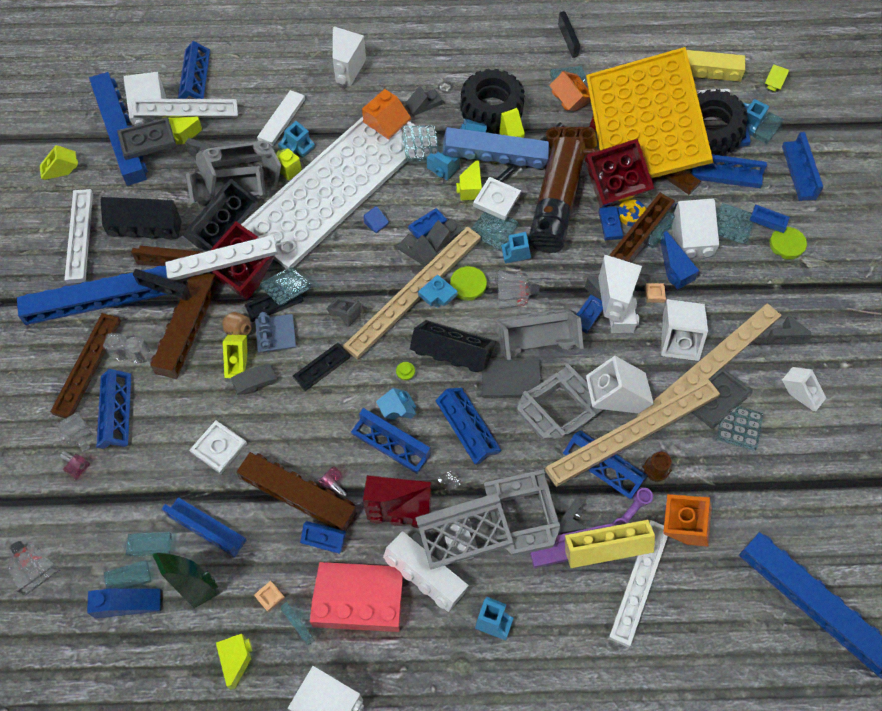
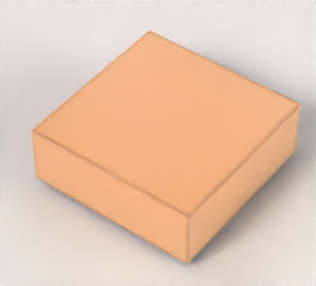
(655, 293)
(269, 596)

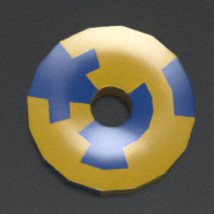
(630, 206)

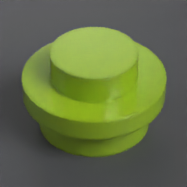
(405, 371)

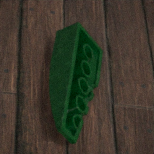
(187, 578)

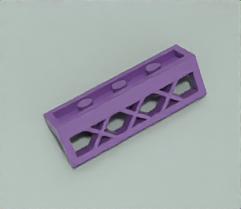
(557, 552)

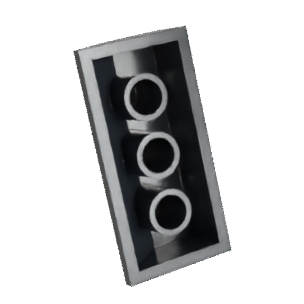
(228, 205)
(140, 217)
(452, 345)

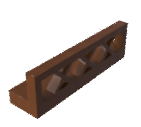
(158, 256)

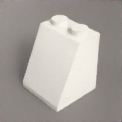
(347, 55)
(143, 87)
(696, 227)
(617, 285)
(683, 330)
(619, 387)
(325, 693)

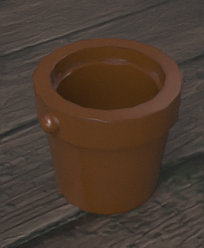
(658, 466)

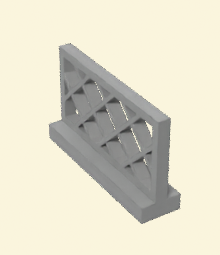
(455, 515)

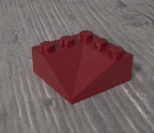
(618, 173)
(246, 276)
(396, 500)

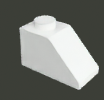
(804, 387)

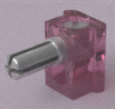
(75, 465)
(329, 481)

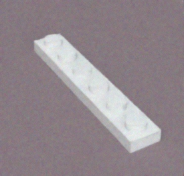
(184, 108)
(79, 236)
(221, 258)
(637, 590)

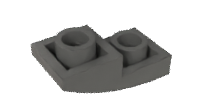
(251, 379)

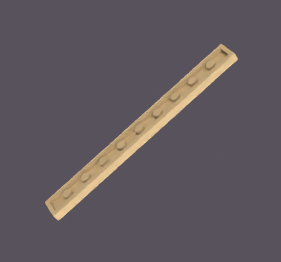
(408, 296)
(721, 355)
(631, 432)

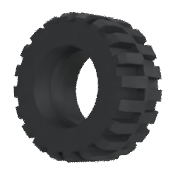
(491, 85)
(729, 109)

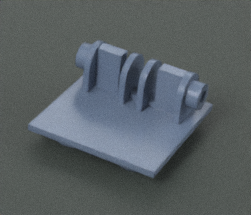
(275, 332)

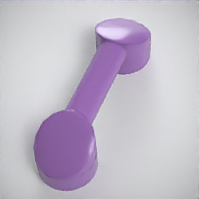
(641, 499)

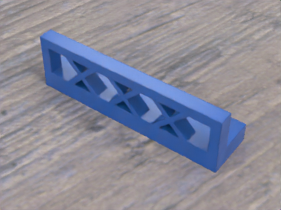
(190, 68)
(803, 168)
(732, 175)
(107, 407)
(465, 424)
(394, 434)
(616, 462)
(205, 526)

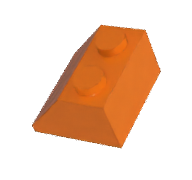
(570, 91)
(385, 114)
(688, 519)

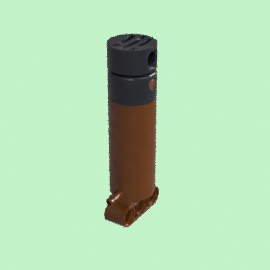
(560, 185)

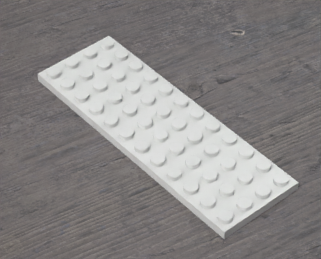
(327, 191)

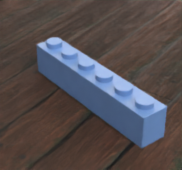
(495, 148)

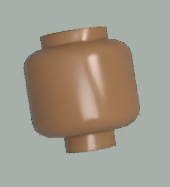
(236, 324)

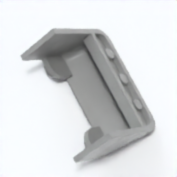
(236, 154)
(248, 178)
(539, 330)

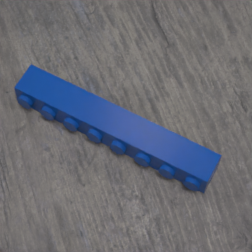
(115, 119)
(85, 297)
(816, 601)

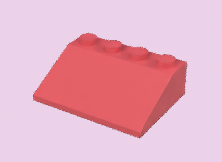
(357, 597)

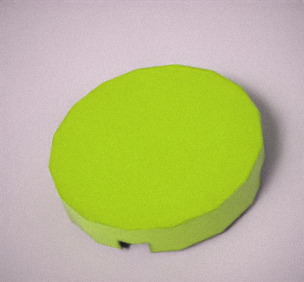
(788, 244)
(468, 282)

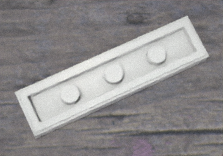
(281, 117)

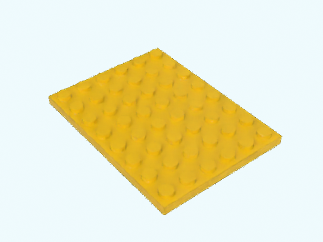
(657, 105)

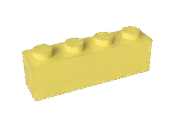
(716, 65)
(609, 543)

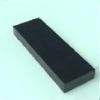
(568, 34)
(161, 284)
(268, 305)
(321, 366)

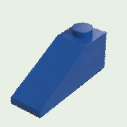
(677, 264)
(123, 602)

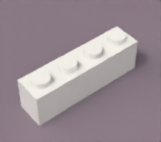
(412, 562)

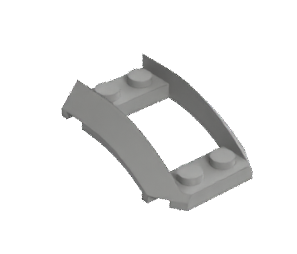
(540, 421)
(521, 486)

